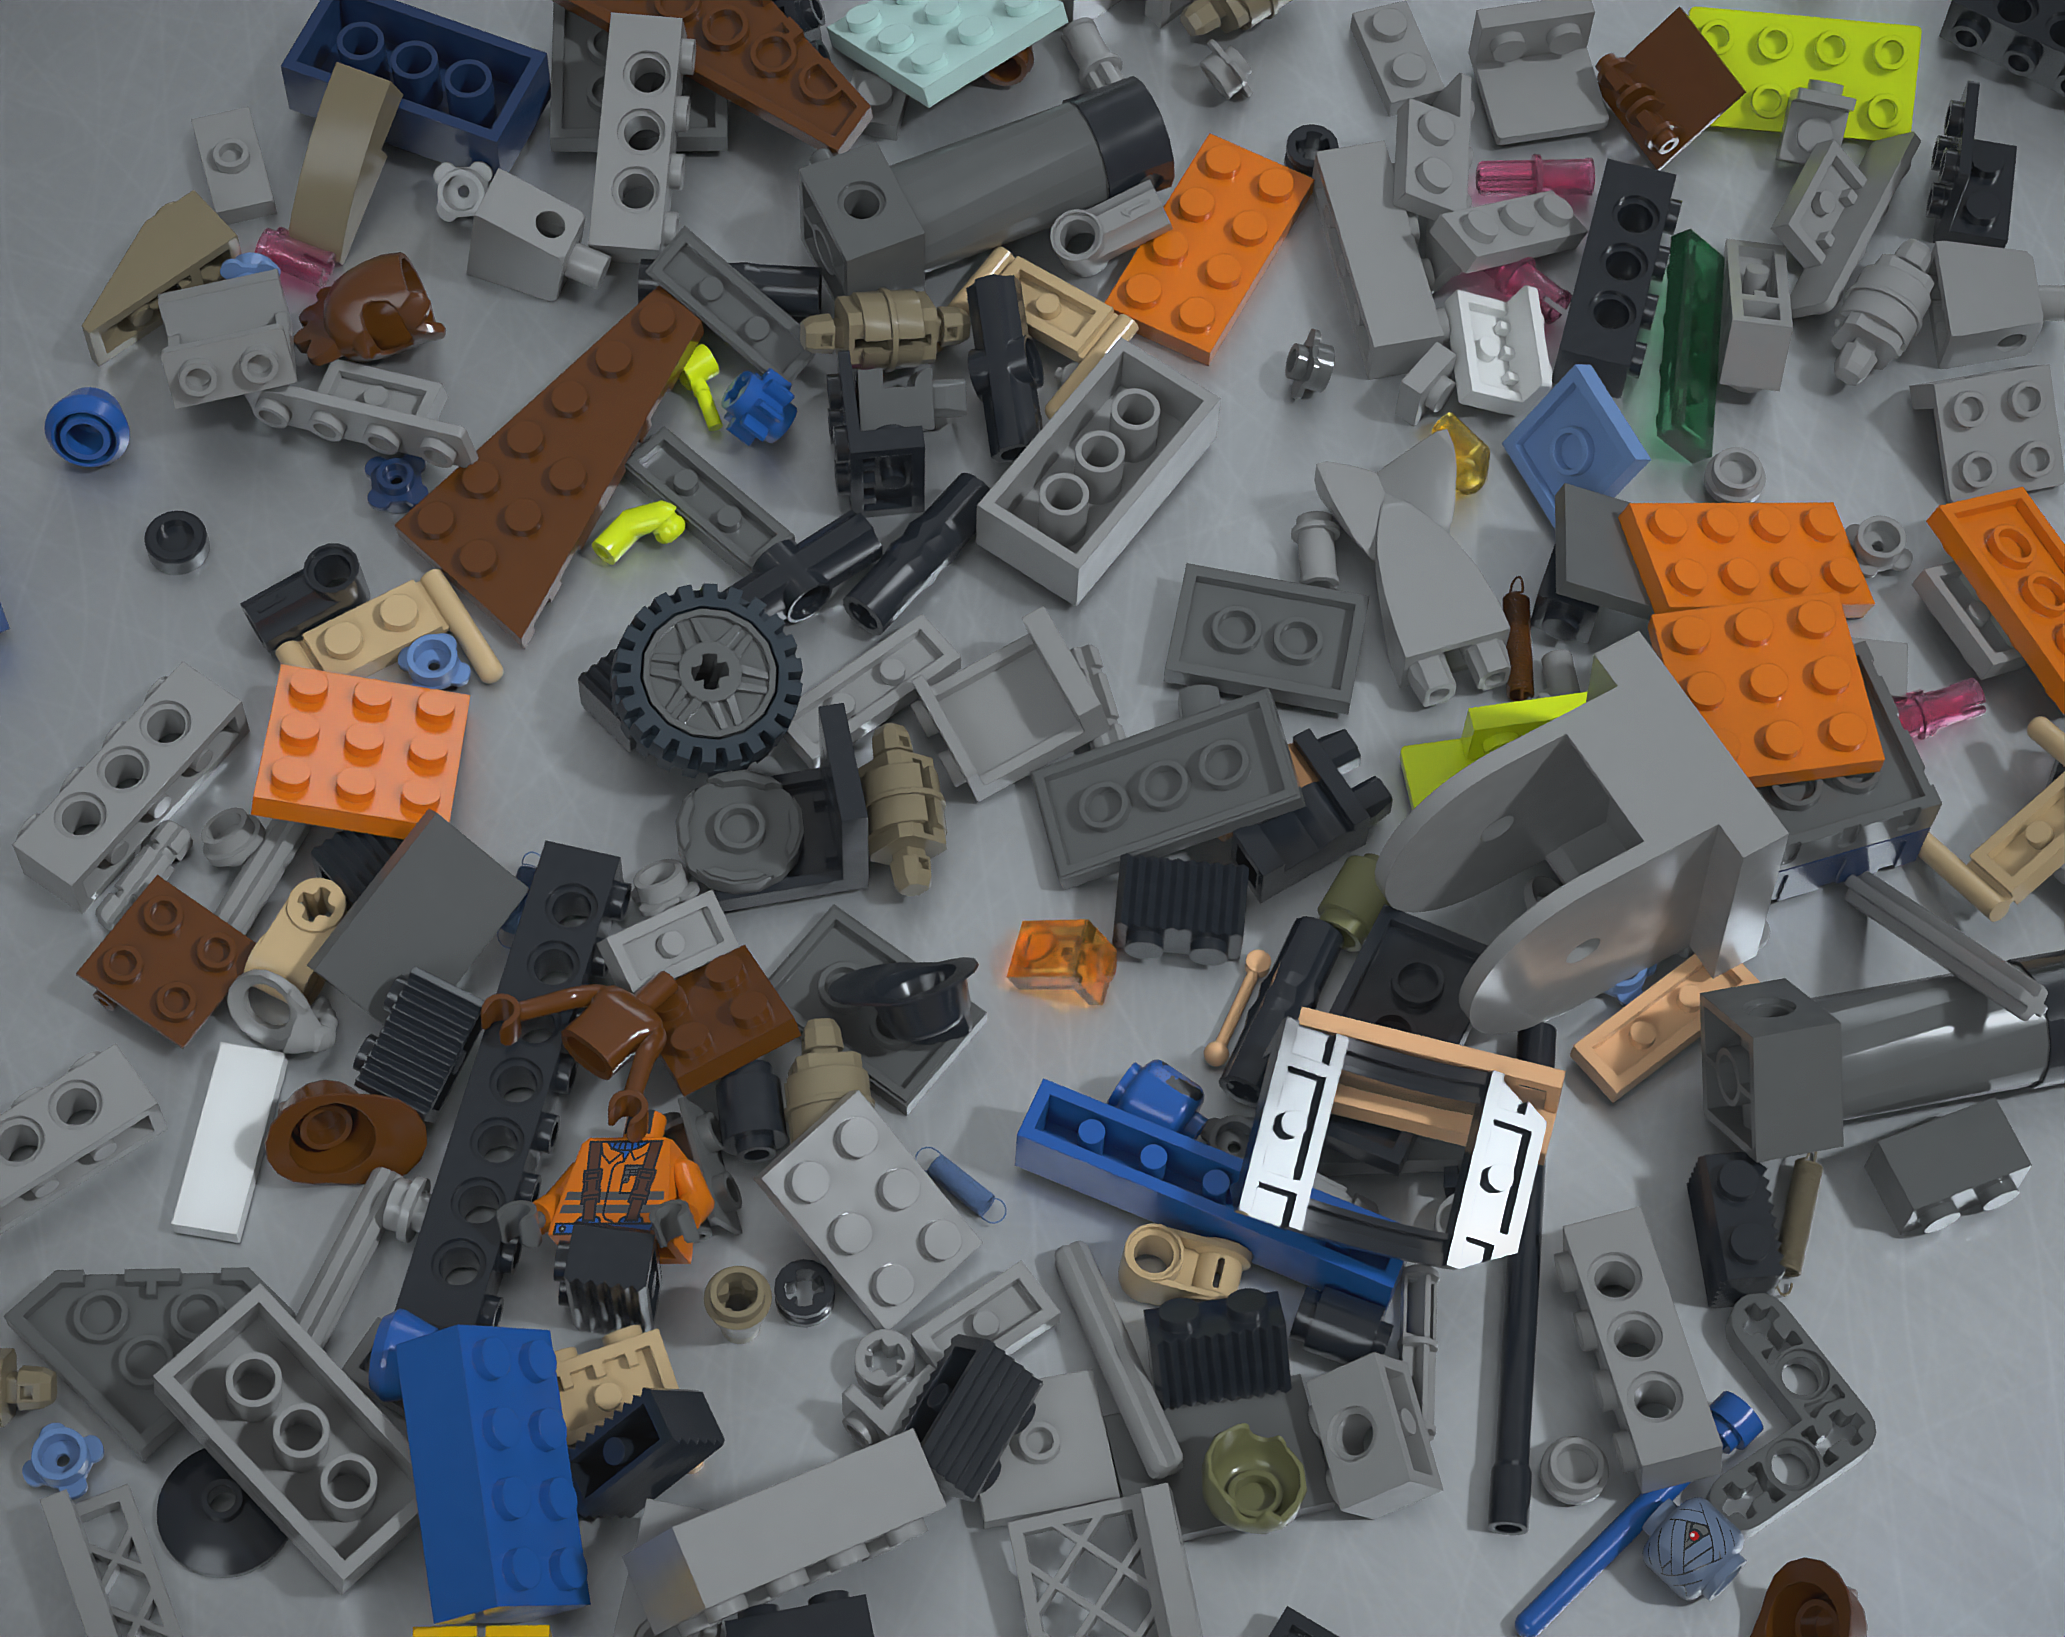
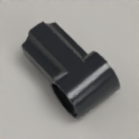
(304, 600)

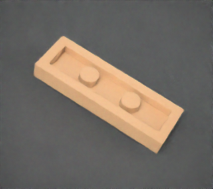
(1651, 1027)

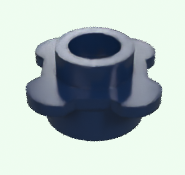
(396, 497)

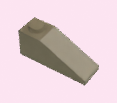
(170, 253)

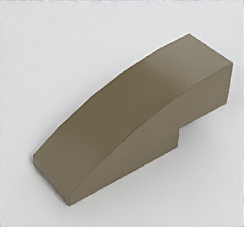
(343, 159)

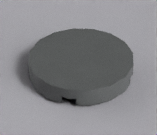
(739, 832)

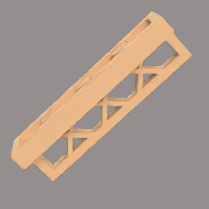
(1428, 1120)

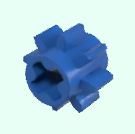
(759, 406)

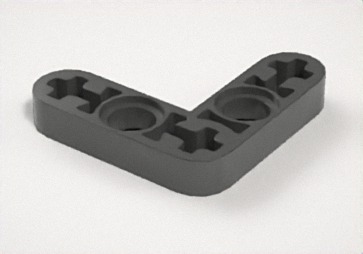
(1808, 1414)

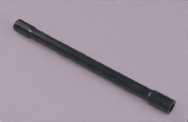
(1511, 1471)

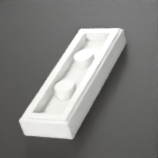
(229, 1142)

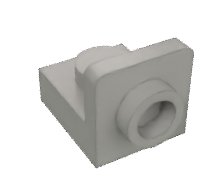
(1811, 118)
(870, 1424)

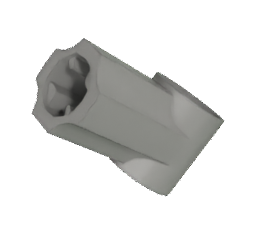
(1117, 227)

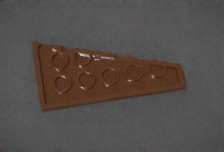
(757, 62)
(549, 472)

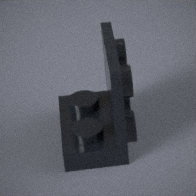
(1974, 180)
(874, 467)

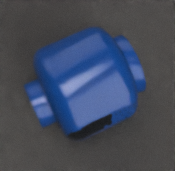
(1161, 1097)

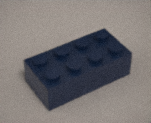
(461, 87)

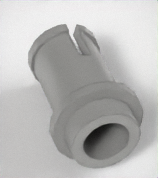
(1316, 548)

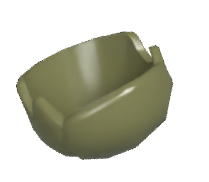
(1252, 1481)

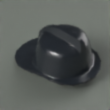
(914, 999)

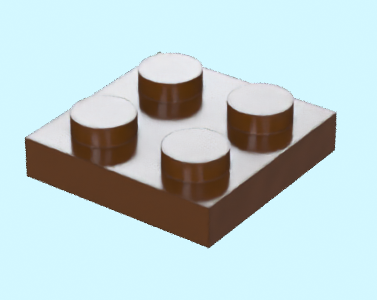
(722, 1020)

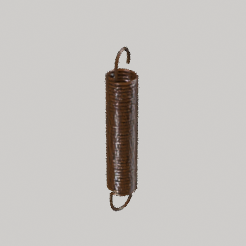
(1519, 644)

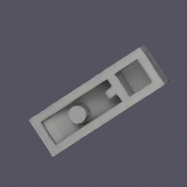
(1754, 316)

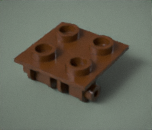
(1668, 88)
(167, 962)

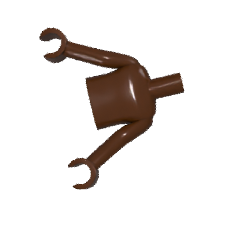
(603, 1038)

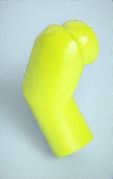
(634, 523)

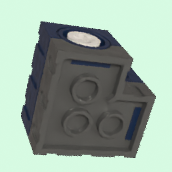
(1857, 819)

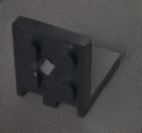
(833, 822)

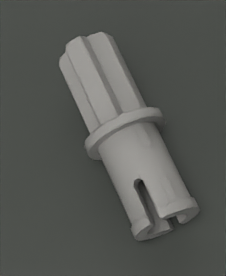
(1094, 59)

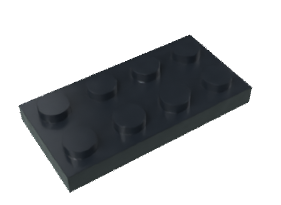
(1410, 983)

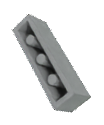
(1377, 259)

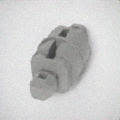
(1882, 312)

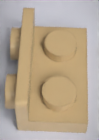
(608, 1376)

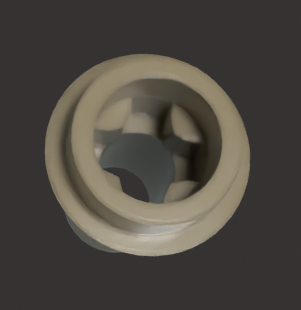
(738, 1302)

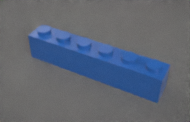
(1183, 1188)

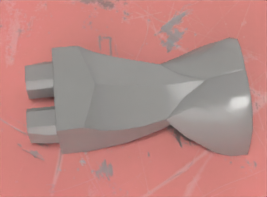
(1429, 590)

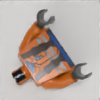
(620, 1185)

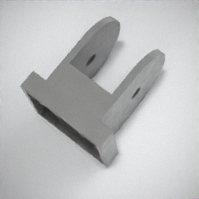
(1637, 820)

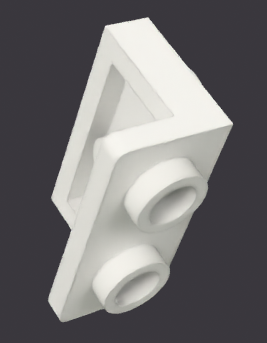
(1499, 350)

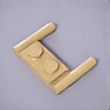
(1057, 317)
(379, 629)
(2018, 853)

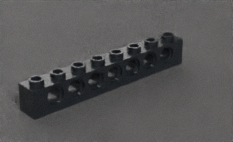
(564, 884)

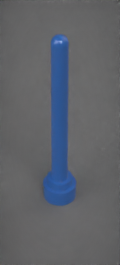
(1737, 1429)

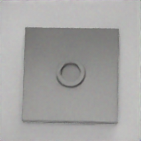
(1057, 1458)

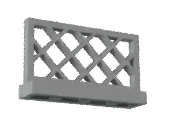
(1162, 1554)

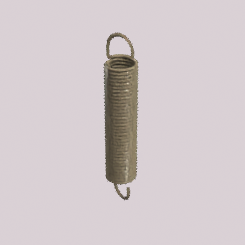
(1799, 1215)

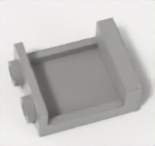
(227, 339)
(1011, 710)

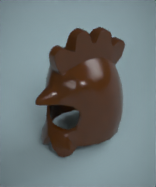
(369, 314)

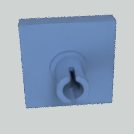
(1575, 440)

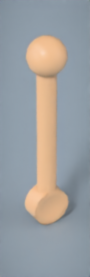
(1257, 966)

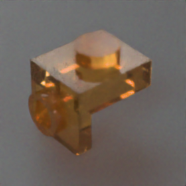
(1063, 957)

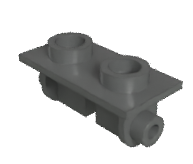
(700, 1141)

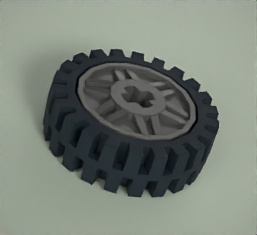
(673, 712)

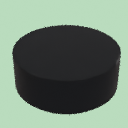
(177, 542)

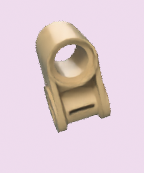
(295, 940)
(1189, 1263)

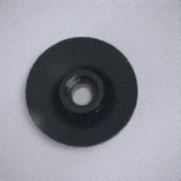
(209, 1540)

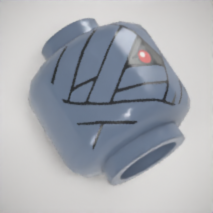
(1693, 1548)

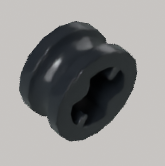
(1303, 138)
(821, 1302)

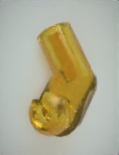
(1470, 452)

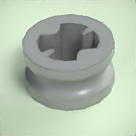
(892, 1344)

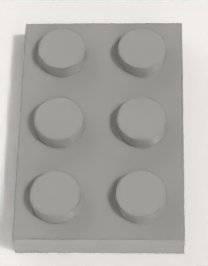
(868, 1210)

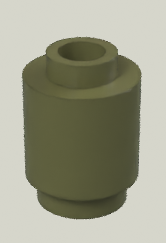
(1353, 901)

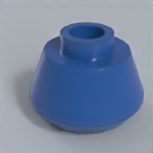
(87, 428)
(383, 1366)

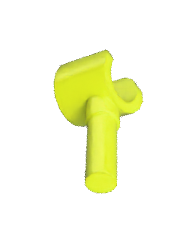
(694, 376)

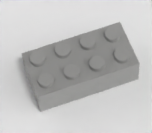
(1097, 471)
(295, 1436)
(785, 1536)

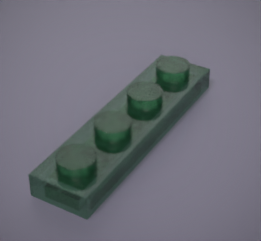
(1690, 346)

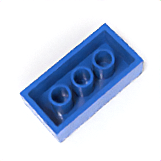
(492, 1475)

